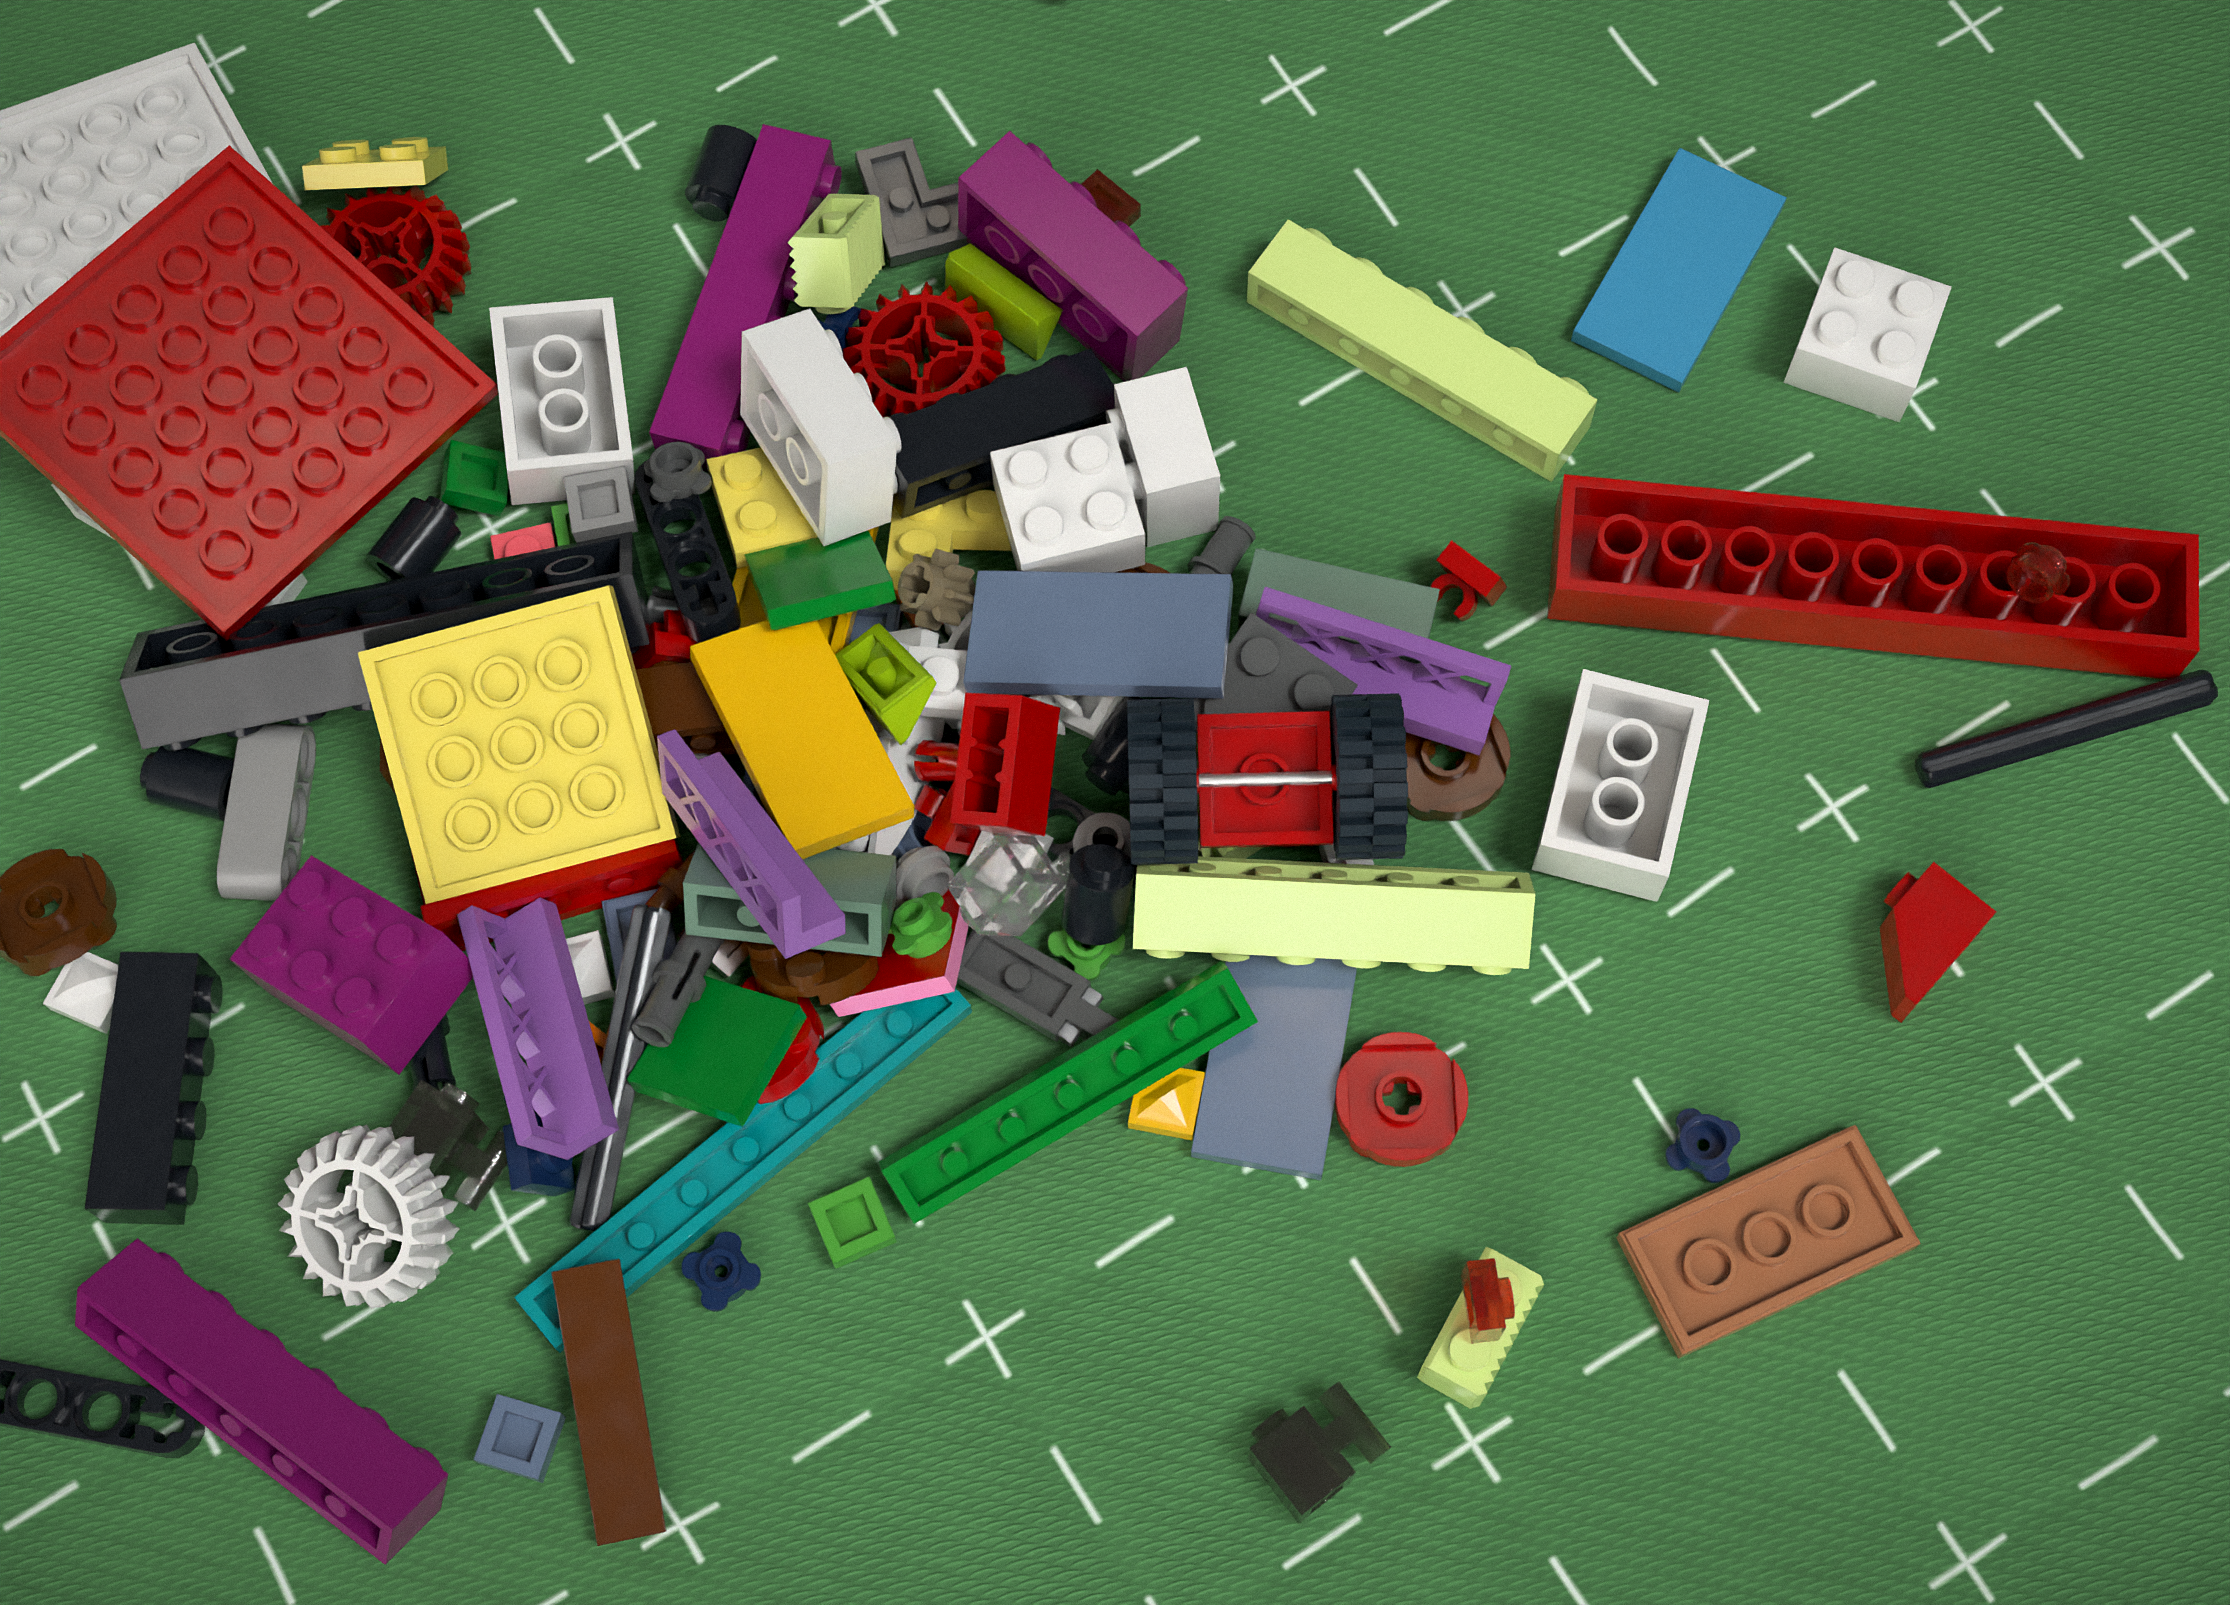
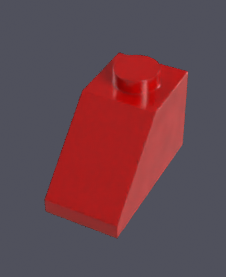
(1926, 933)

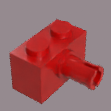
(999, 764)

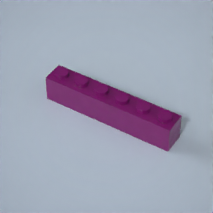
(743, 290)
(261, 1399)

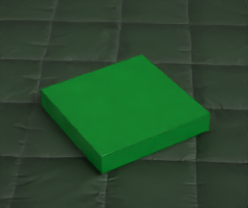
(819, 581)
(721, 1052)

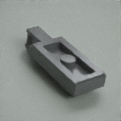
(1032, 988)

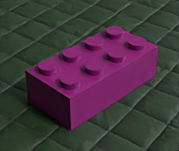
(1072, 255)

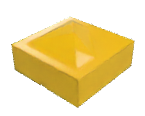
(1169, 1105)

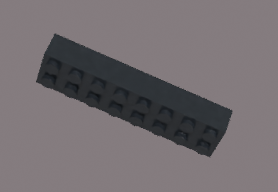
(304, 652)

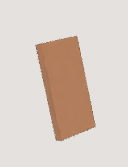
(1767, 1241)

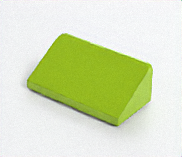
(1016, 308)
(887, 680)

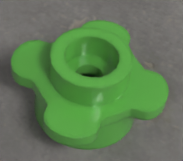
(921, 926)
(1084, 961)

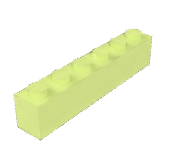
(1421, 349)
(1335, 913)

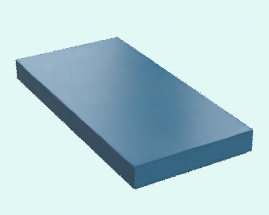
(1678, 270)

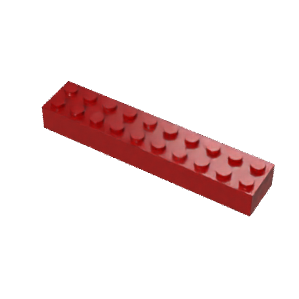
(1870, 577)

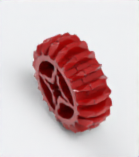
(392, 237)
(895, 341)

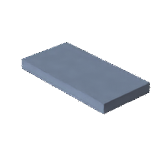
(1099, 634)
(1276, 1082)

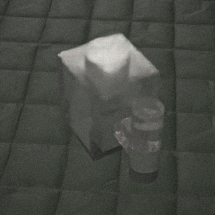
(1008, 884)

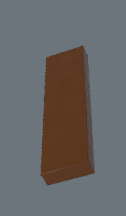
(609, 1402)

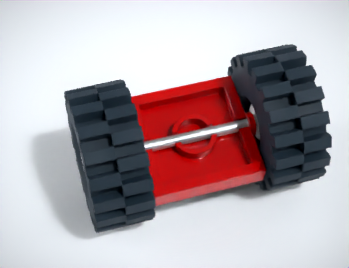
(1268, 779)

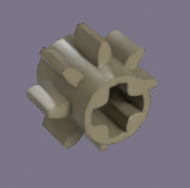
(936, 589)

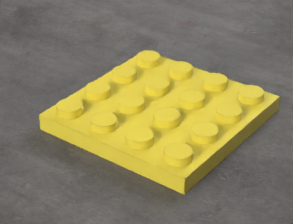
(518, 744)

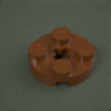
(1460, 791)
(80, 922)
(809, 974)

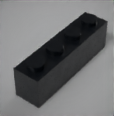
(951, 442)
(153, 1089)

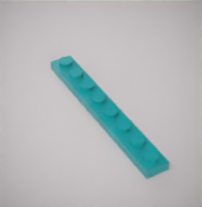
(744, 1158)

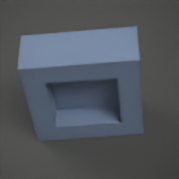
(519, 1438)

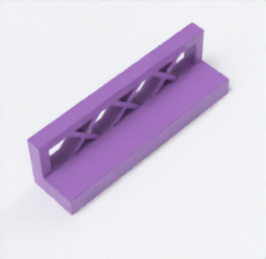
(1432, 693)
(748, 848)
(544, 1025)

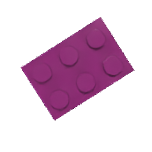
(355, 964)

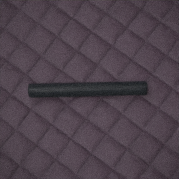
(2065, 728)
(621, 1052)

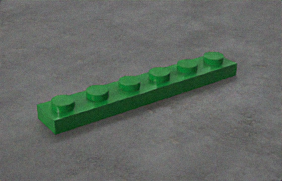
(1067, 1092)

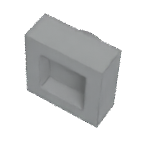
(600, 504)

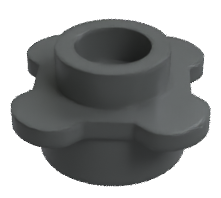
(676, 472)

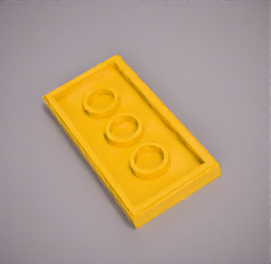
(801, 735)

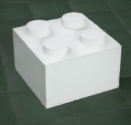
(1867, 334)
(1167, 456)
(1069, 503)

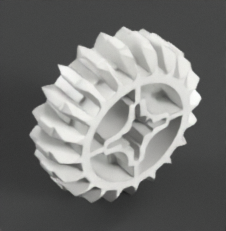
(387, 1201)

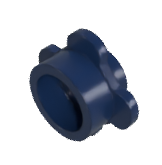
(1717, 1133)
(721, 1290)

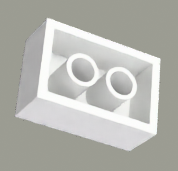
(559, 395)
(818, 426)
(1621, 785)

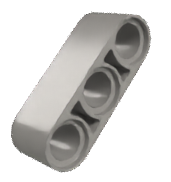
(266, 812)

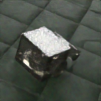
(449, 1128)
(1306, 1461)

